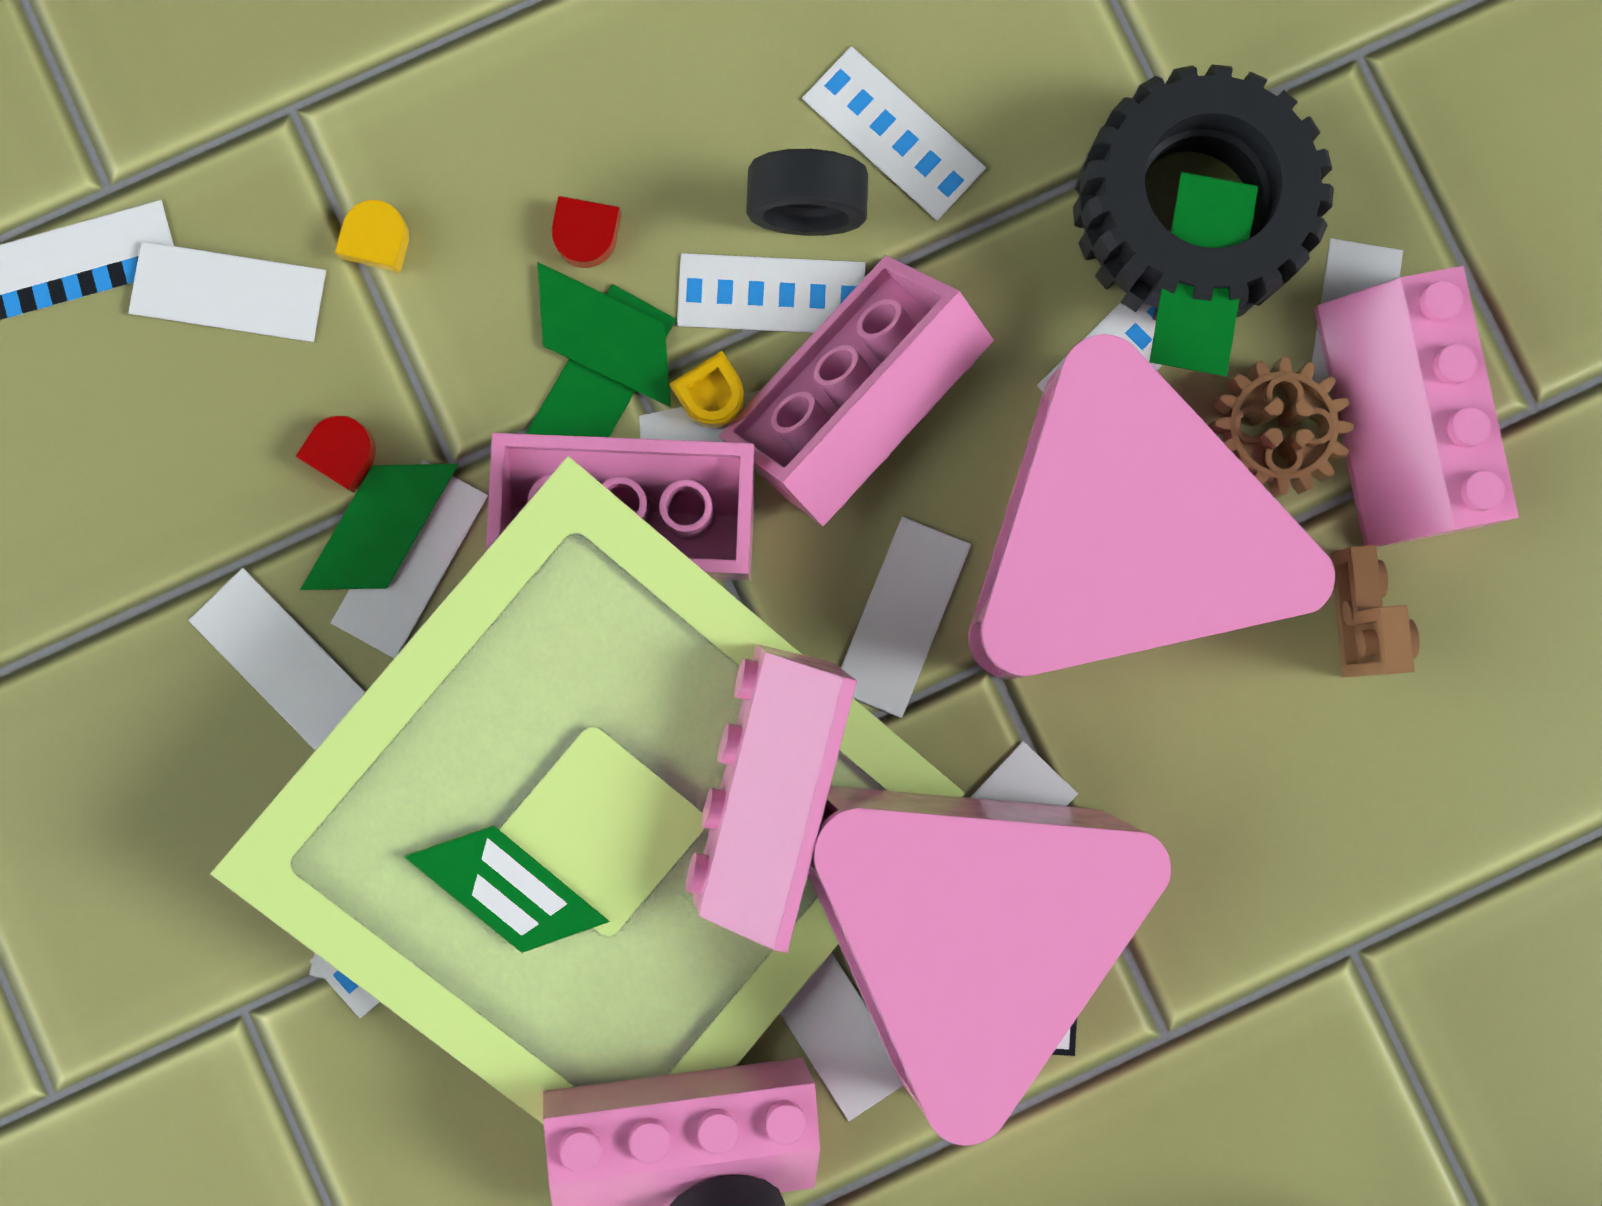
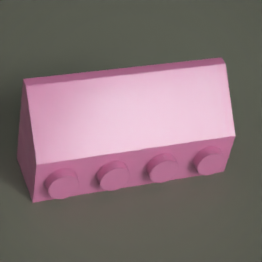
(859, 386)
(1421, 408)
(684, 489)
(770, 794)
(669, 1132)

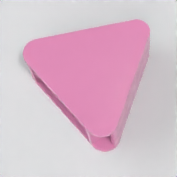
(1132, 528)
(978, 933)

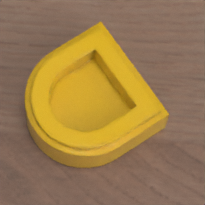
(374, 236)
(710, 392)

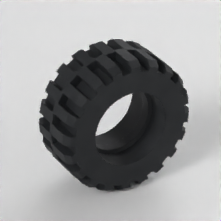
(1247, 132)

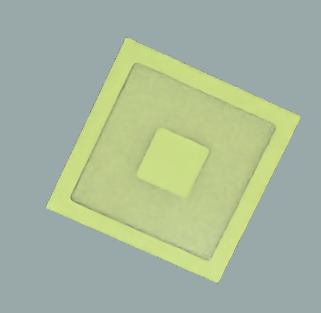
(584, 717)

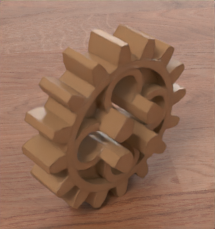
(1307, 400)

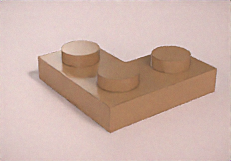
(1370, 635)

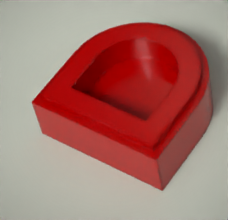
(585, 231)
(339, 450)

